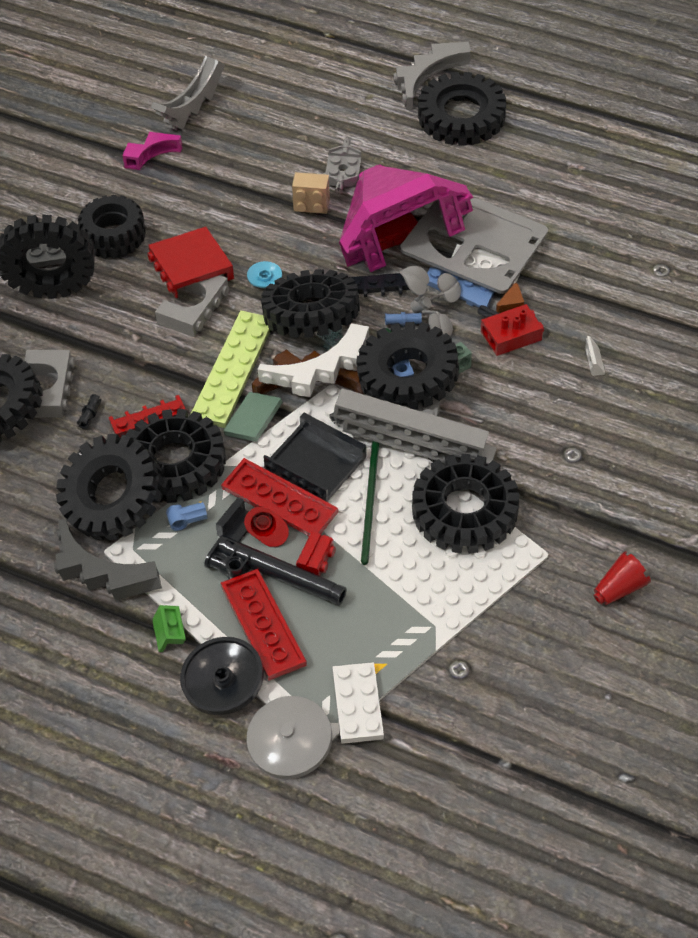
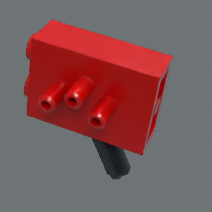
(510, 328)

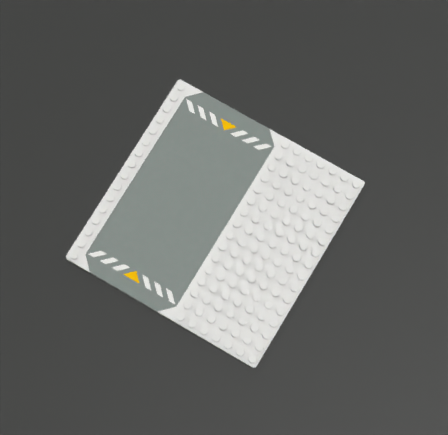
(394, 607)

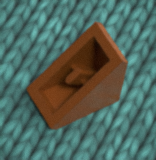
(510, 300)

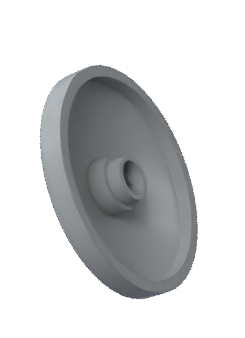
(289, 737)

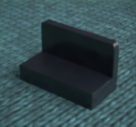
(232, 521)

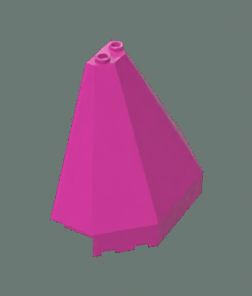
(388, 194)

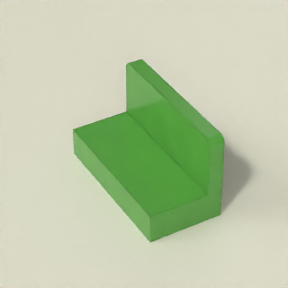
(168, 626)

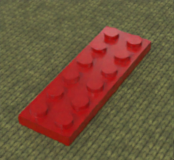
(291, 503)
(263, 624)

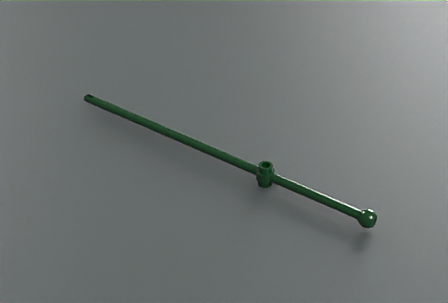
(370, 500)

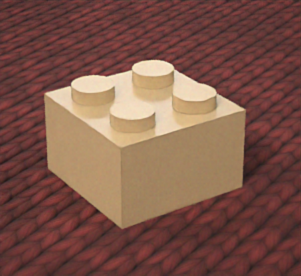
(311, 192)

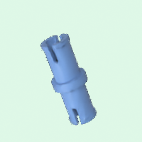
(391, 319)

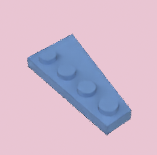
(470, 292)

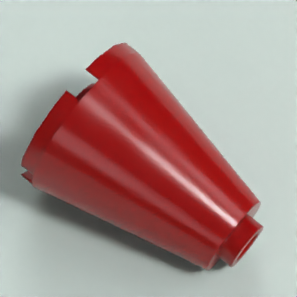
(621, 579)

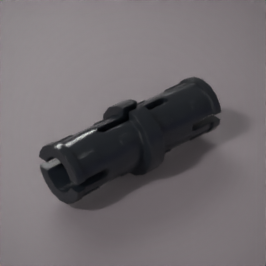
(89, 411)

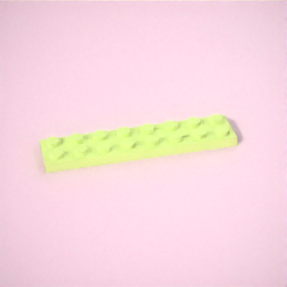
(232, 368)

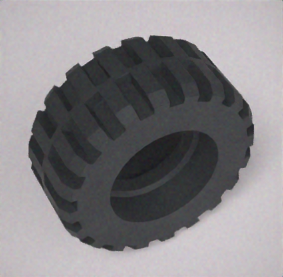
(108, 212)

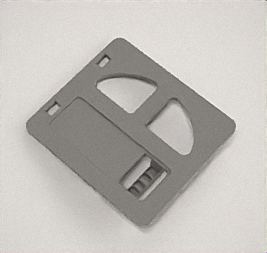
(487, 229)

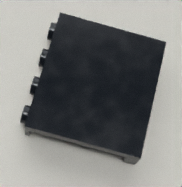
(316, 457)

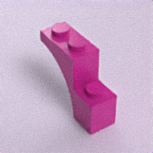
(156, 143)

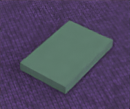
(252, 416)

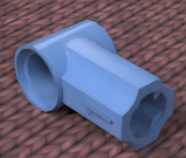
(181, 516)

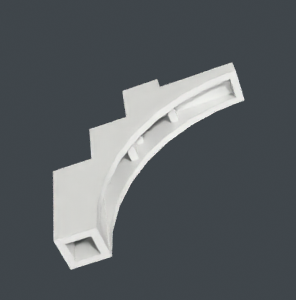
(324, 368)

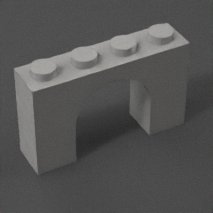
(191, 319)
(58, 365)

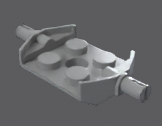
(343, 158)

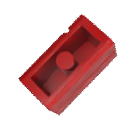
(316, 553)

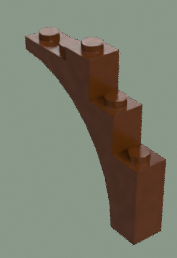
(345, 378)

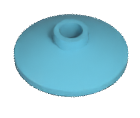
(263, 274)

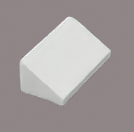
(594, 357)

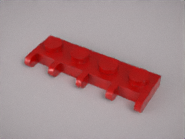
(122, 425)

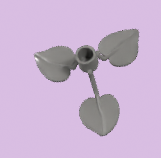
(417, 282)

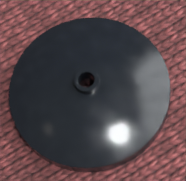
(222, 675)

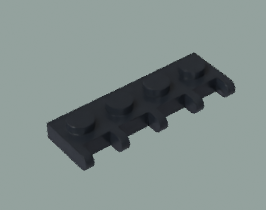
(380, 283)

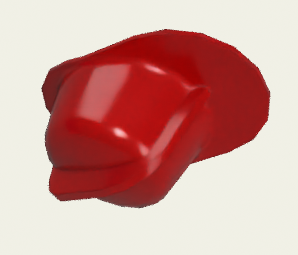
(266, 526)

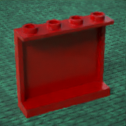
(189, 259)

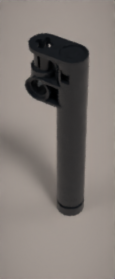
(231, 555)

